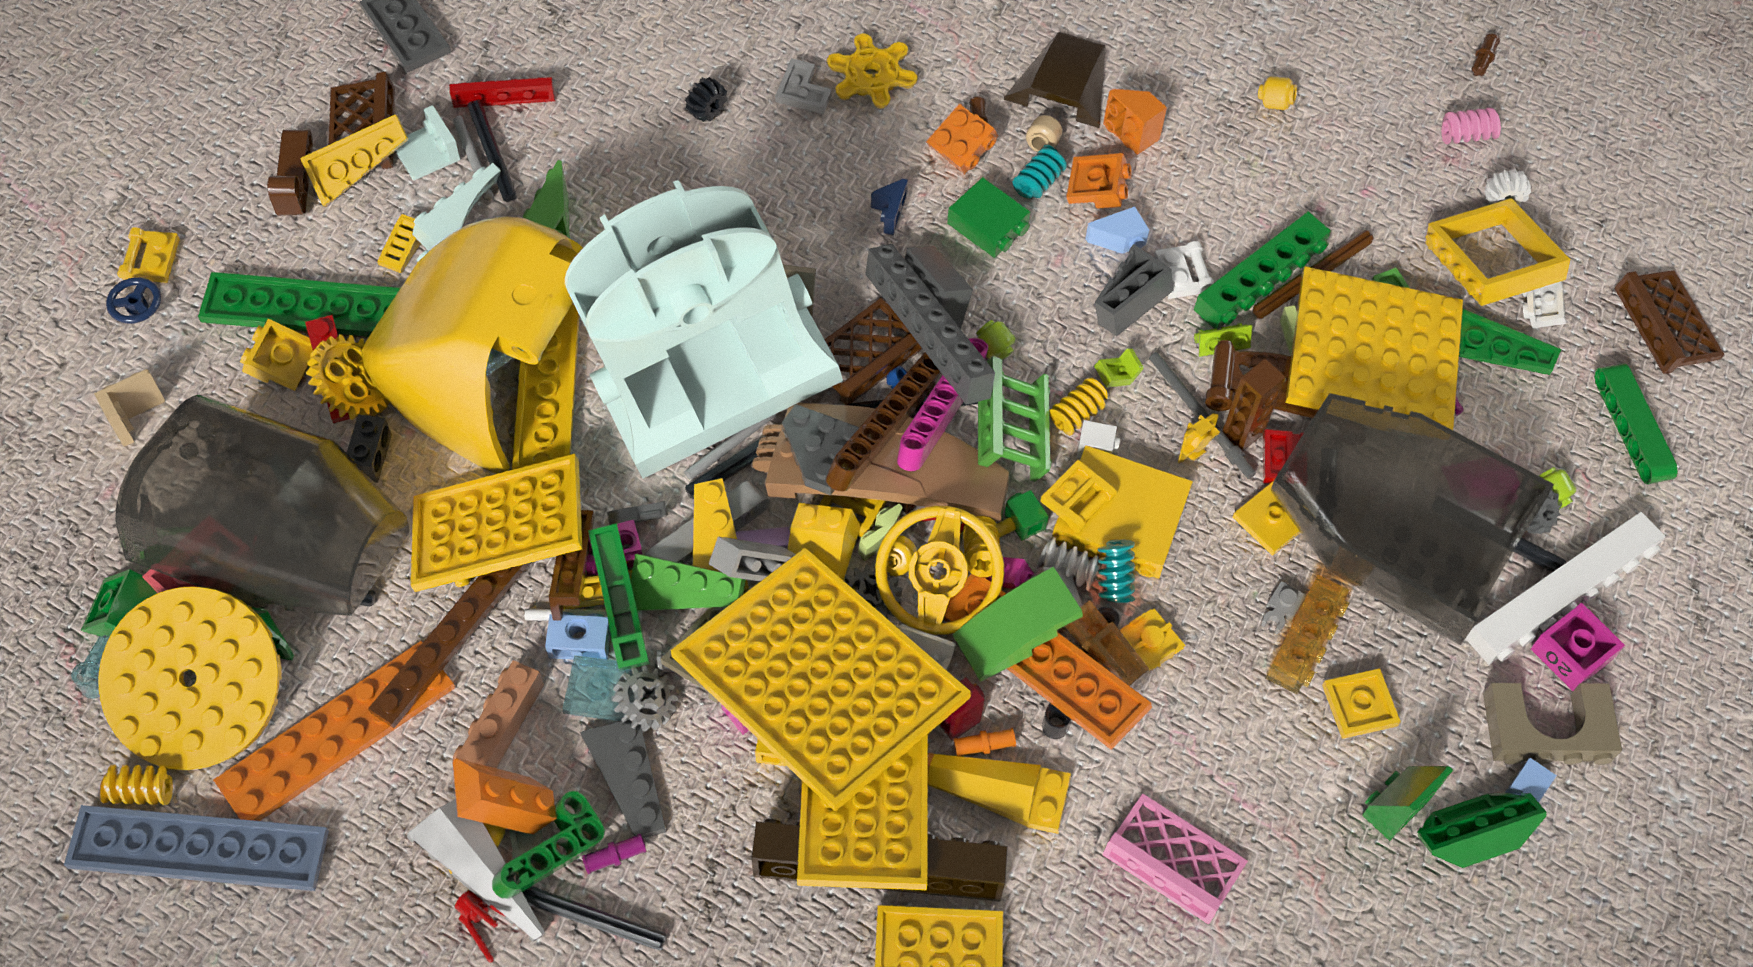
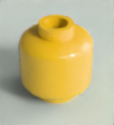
(1277, 93)
(900, 556)

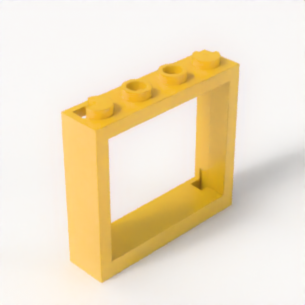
(1551, 260)

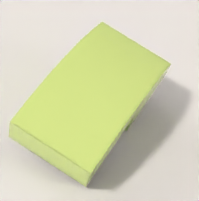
(872, 539)

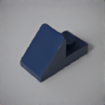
(890, 201)

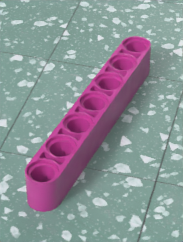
(931, 420)

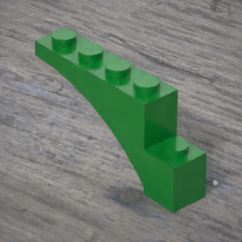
(618, 598)

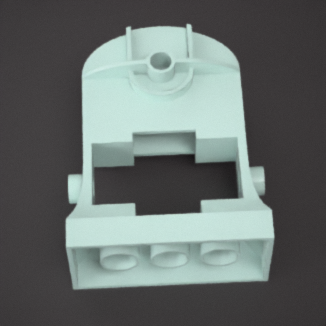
(694, 323)

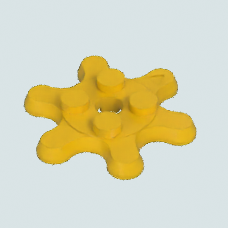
(869, 57)

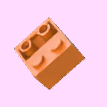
(1134, 118)

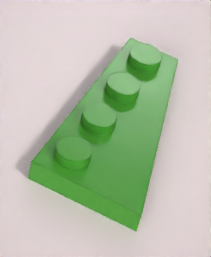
(676, 585)

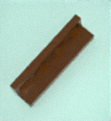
(570, 572)

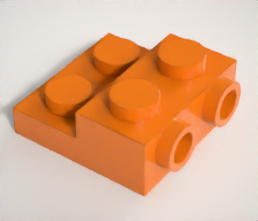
(963, 139)
(1099, 180)

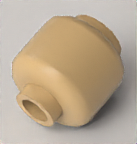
(1043, 131)

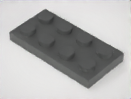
(406, 31)

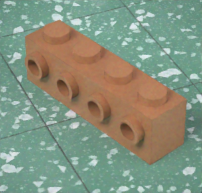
(502, 716)

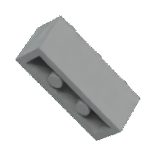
(747, 558)

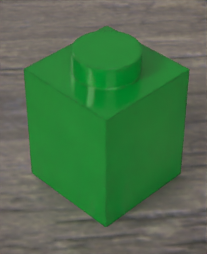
(1026, 514)

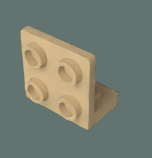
(127, 400)

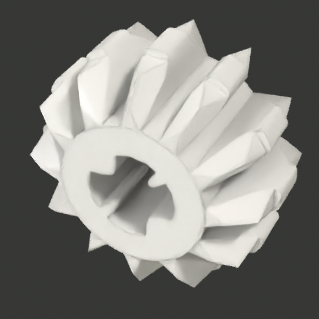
(1508, 185)

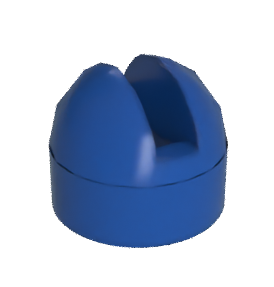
(895, 376)

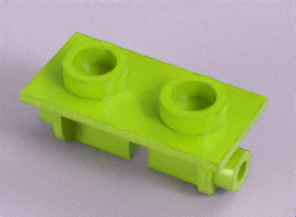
(1238, 334)

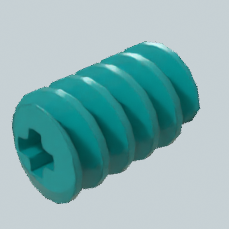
(1039, 173)
(1117, 571)

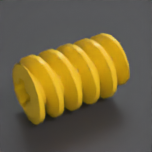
(1078, 406)
(976, 551)
(136, 786)

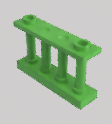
(992, 425)

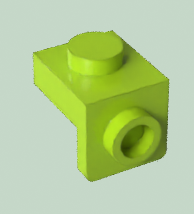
(1120, 370)

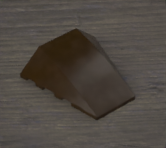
(1066, 73)

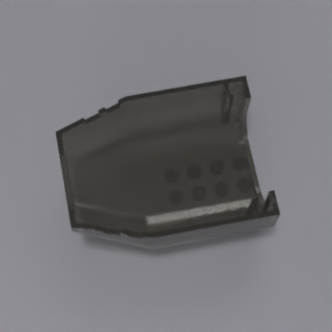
(1407, 509)
(256, 511)

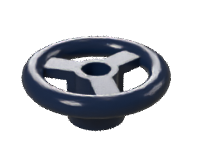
(134, 302)

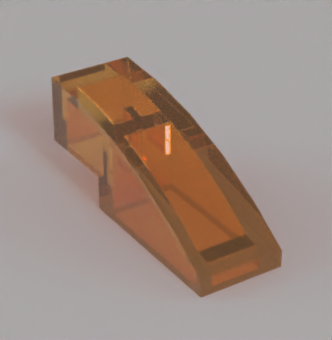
(1107, 644)

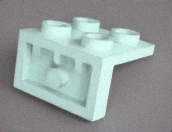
(428, 147)

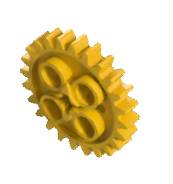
(342, 378)

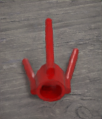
(475, 910)

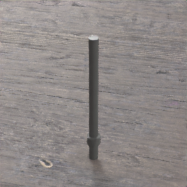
(1233, 453)

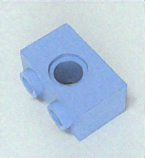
(593, 644)

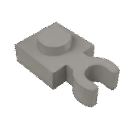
(1283, 605)

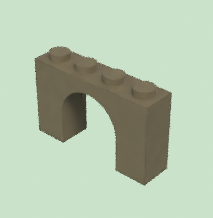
(1517, 740)

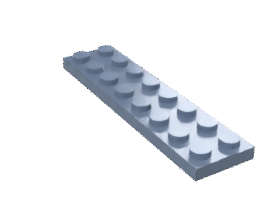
(197, 848)

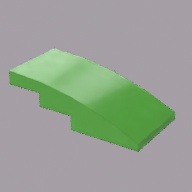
(1017, 624)

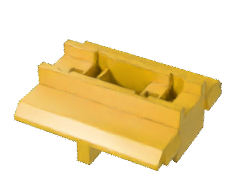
(1198, 437)
(1152, 638)

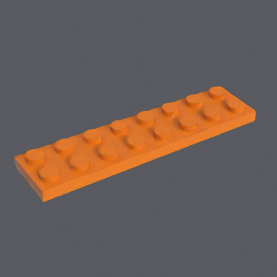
(1067, 677)
(318, 744)

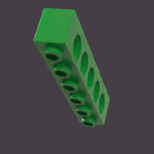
(1262, 271)

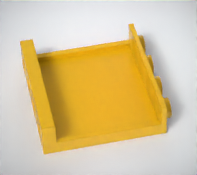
(1142, 511)

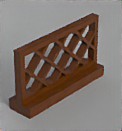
(383, 107)
(1654, 325)
(878, 368)

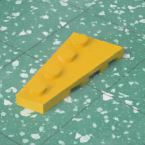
(351, 158)
(710, 521)

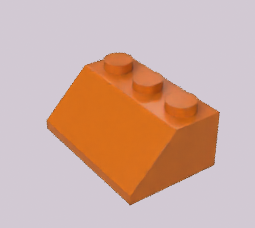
(502, 797)

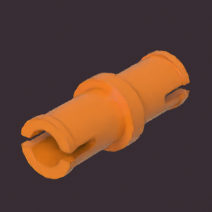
(984, 742)

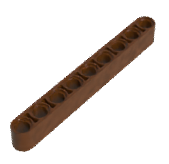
(882, 424)

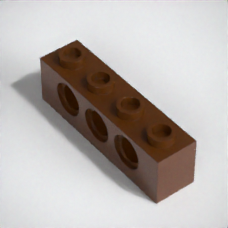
(1253, 404)

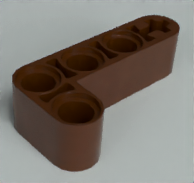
(290, 187)

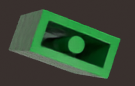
(989, 217)

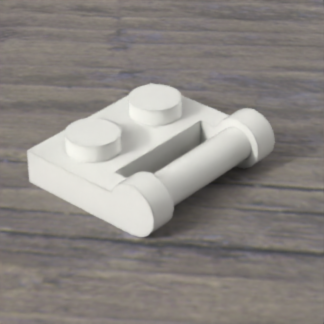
(1182, 280)

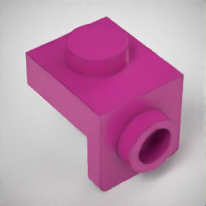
(1015, 572)

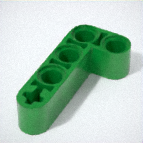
(546, 853)

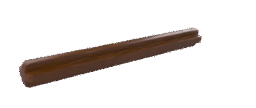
(1327, 263)

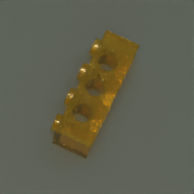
(1323, 596)

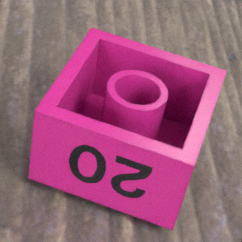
(1577, 646)

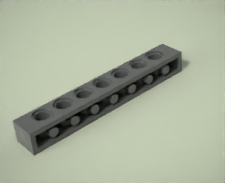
(930, 324)

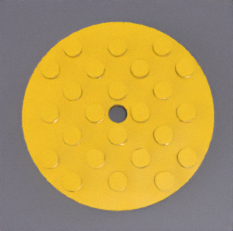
(146, 688)

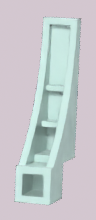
(451, 212)

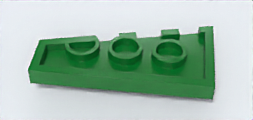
(1503, 346)

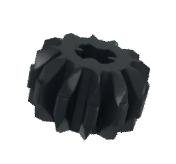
(706, 99)

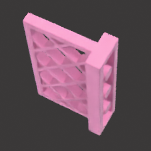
(1167, 879)

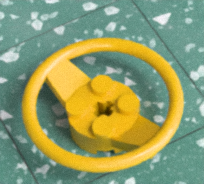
(944, 548)

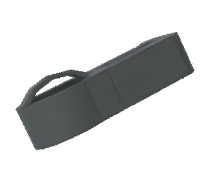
(638, 513)

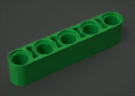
(1635, 423)

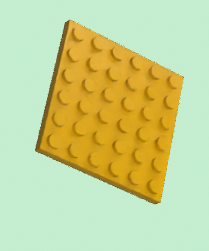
(1375, 345)

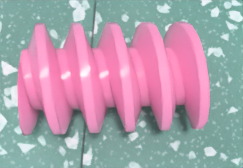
(1470, 123)

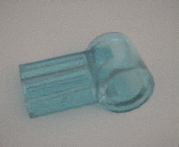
(90, 669)

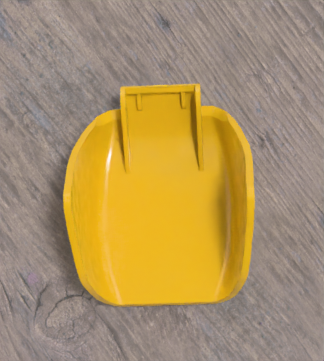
(472, 292)

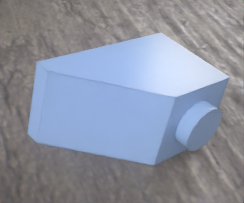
(1118, 231)

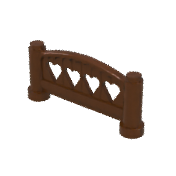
(1227, 376)

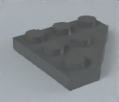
(814, 443)

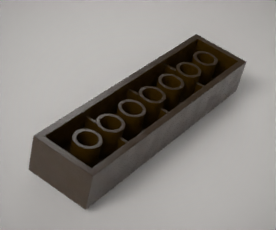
(953, 865)

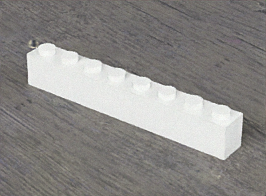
(1565, 588)

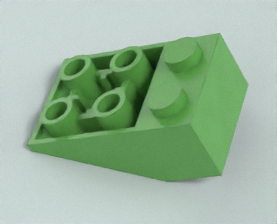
(551, 202)

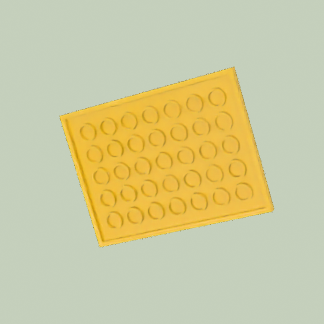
(820, 677)

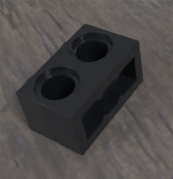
(370, 444)

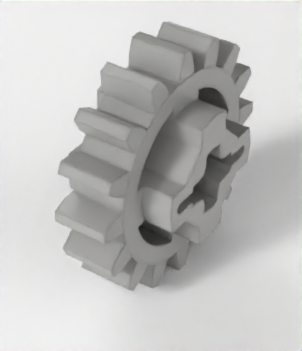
(650, 712)

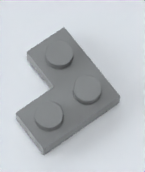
(798, 92)

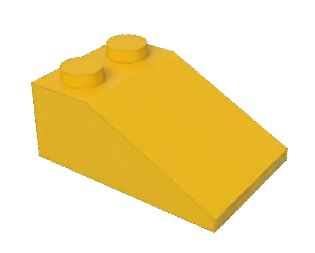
(826, 533)

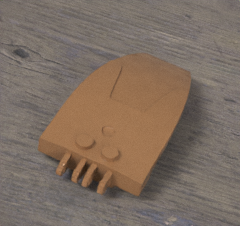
(945, 479)

